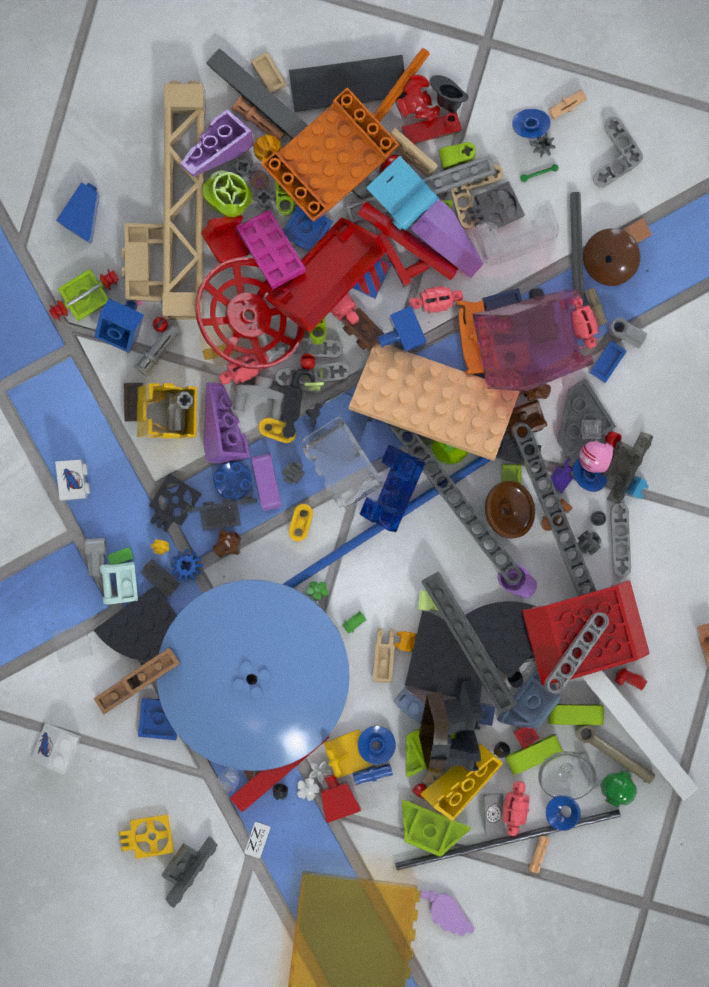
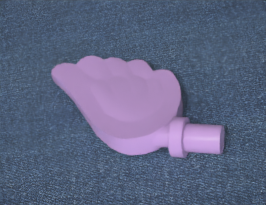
(447, 913)

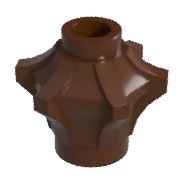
(537, 393)
(227, 543)

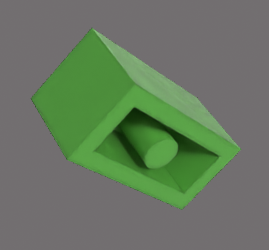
(120, 556)

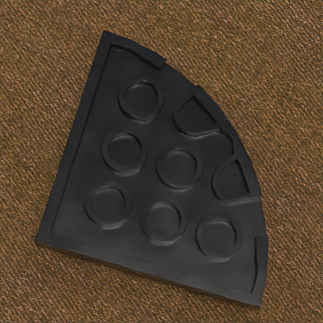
(139, 627)
(503, 633)
(438, 659)

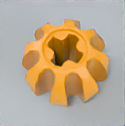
(266, 146)

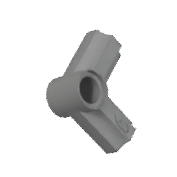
(176, 405)

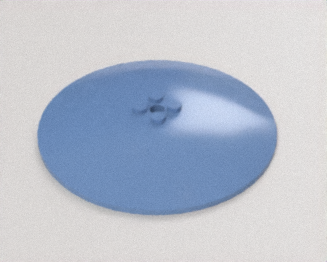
(261, 632)

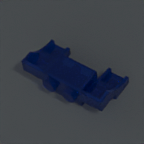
(397, 489)

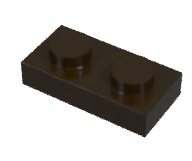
(130, 401)

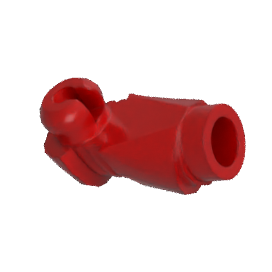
(631, 678)

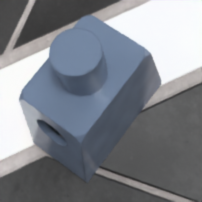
(410, 704)

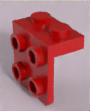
(224, 239)

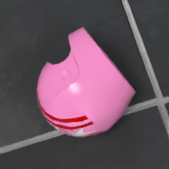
(596, 456)

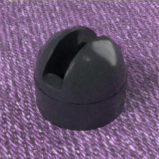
(598, 522)
(516, 680)
(504, 746)
(280, 791)

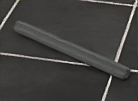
(576, 238)

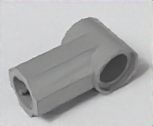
(628, 333)
(95, 550)

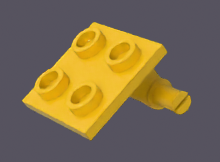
(344, 754)

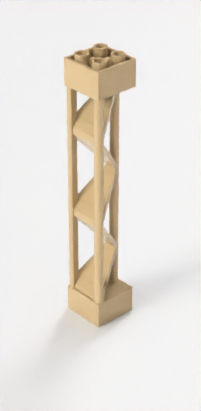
(181, 100)

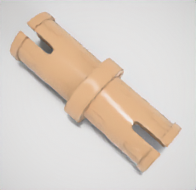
(567, 104)

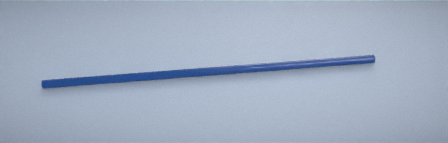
(375, 529)

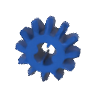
(187, 558)

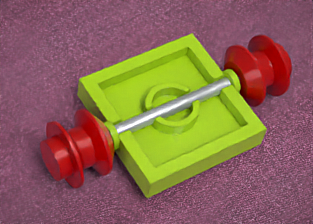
(83, 295)

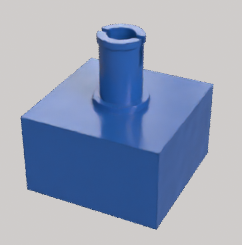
(119, 324)
(405, 331)

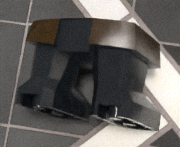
(446, 717)

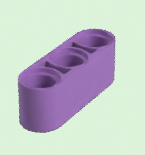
(266, 482)

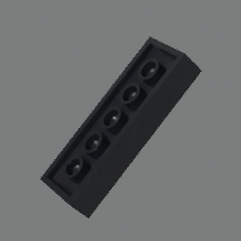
(366, 79)

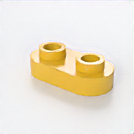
(276, 432)
(300, 522)

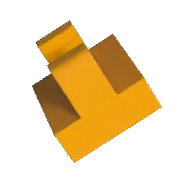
(407, 641)

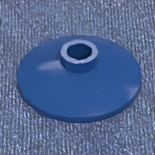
(531, 123)
(588, 480)
(386, 745)

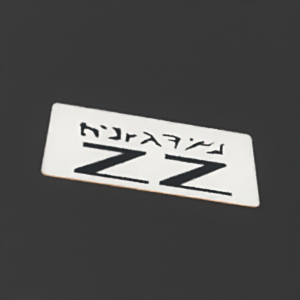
(257, 840)

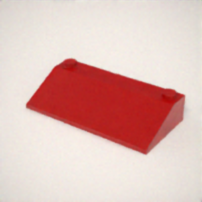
(330, 273)

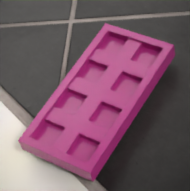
(271, 249)

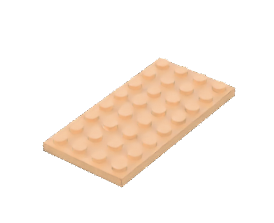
(433, 400)

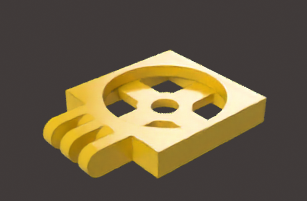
(133, 838)

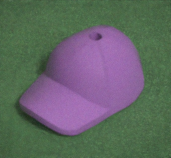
(524, 588)

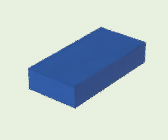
(607, 361)

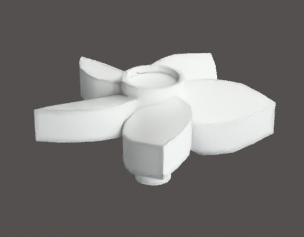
(319, 771)

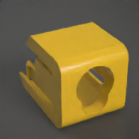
(155, 393)

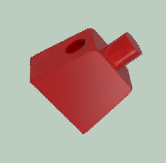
(338, 800)

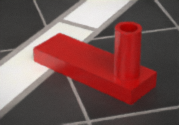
(432, 129)
(403, 274)

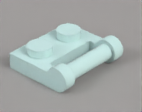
(125, 583)

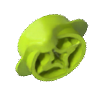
(222, 199)

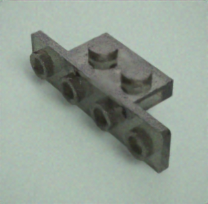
(625, 464)
(219, 515)

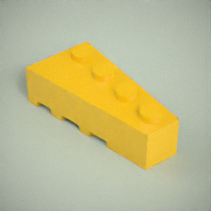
(458, 786)

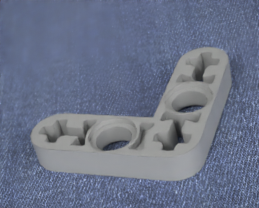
(623, 159)

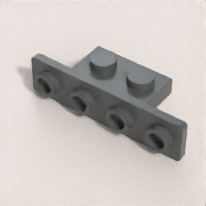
(185, 867)

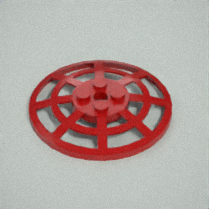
(236, 320)

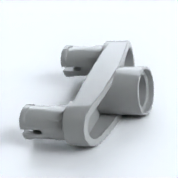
(262, 388)

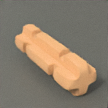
(539, 854)

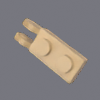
(383, 658)

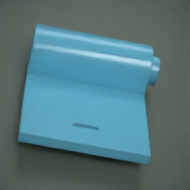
(404, 195)

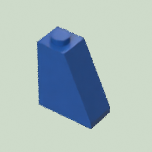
(81, 212)

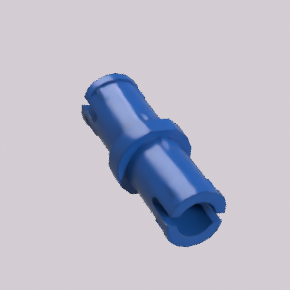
(372, 774)

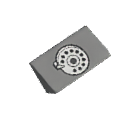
(493, 813)

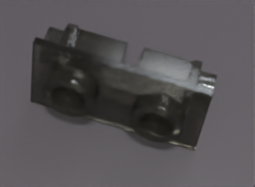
(160, 577)

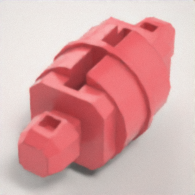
(434, 293)
(346, 309)
(584, 323)
(238, 373)
(515, 808)

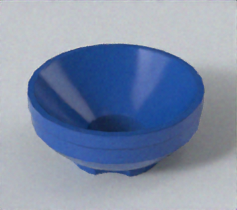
(554, 814)

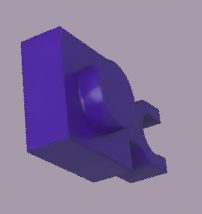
(561, 477)

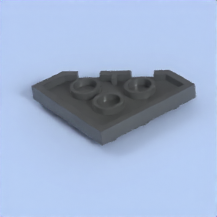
(581, 405)

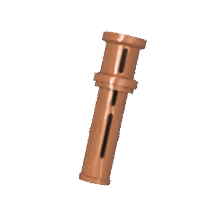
(250, 114)

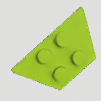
(413, 754)
(429, 829)

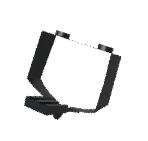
(314, 414)

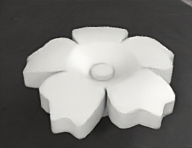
(307, 789)

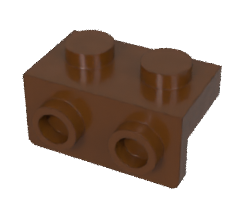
(364, 330)
(529, 414)

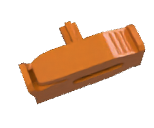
(468, 337)

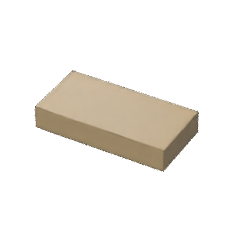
(268, 73)

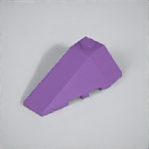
(220, 143)
(446, 235)
(222, 434)

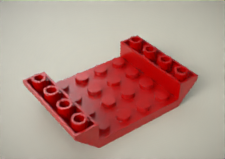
(556, 625)

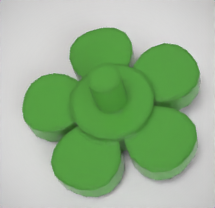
(317, 590)

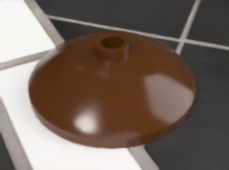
(624, 255)
(517, 507)

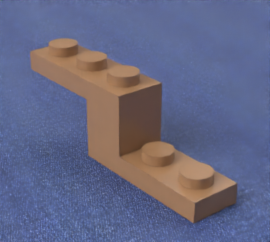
(137, 680)

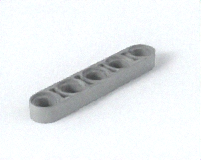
(585, 649)

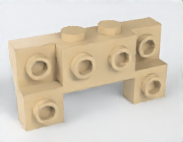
(137, 262)

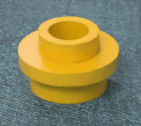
(160, 547)

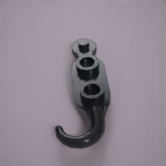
(293, 401)

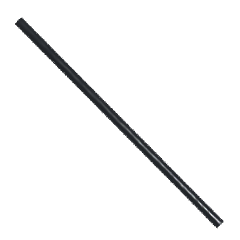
(503, 841)

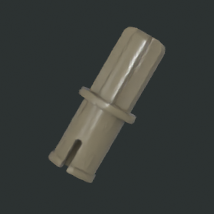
(596, 306)

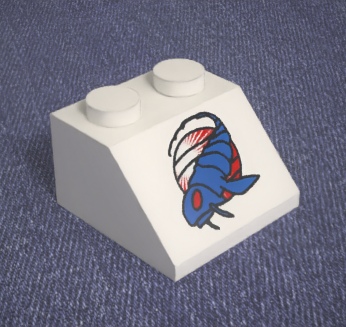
(72, 480)
(55, 748)

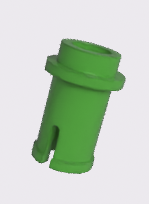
(354, 622)

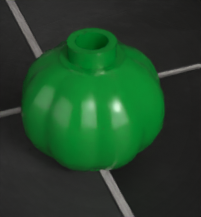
(618, 789)

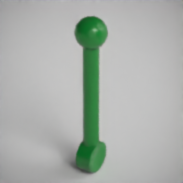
(524, 177)

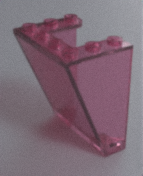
(529, 342)

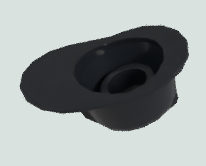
(448, 93)

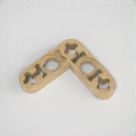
(470, 186)

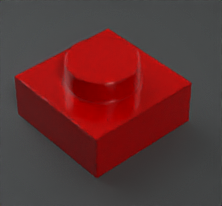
(526, 736)

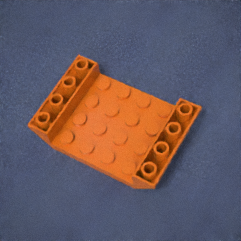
(331, 156)

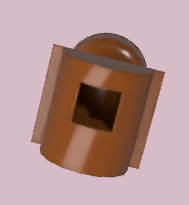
(567, 508)

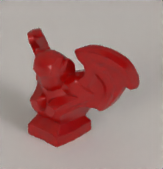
(417, 102)

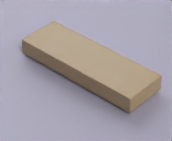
(414, 154)

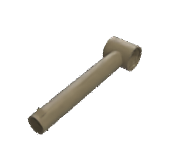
(615, 754)

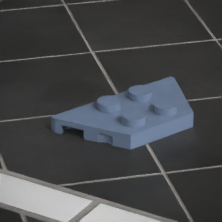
(533, 704)

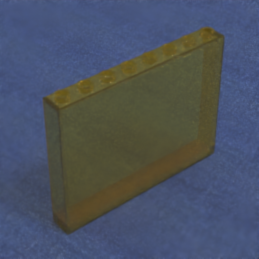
(353, 932)

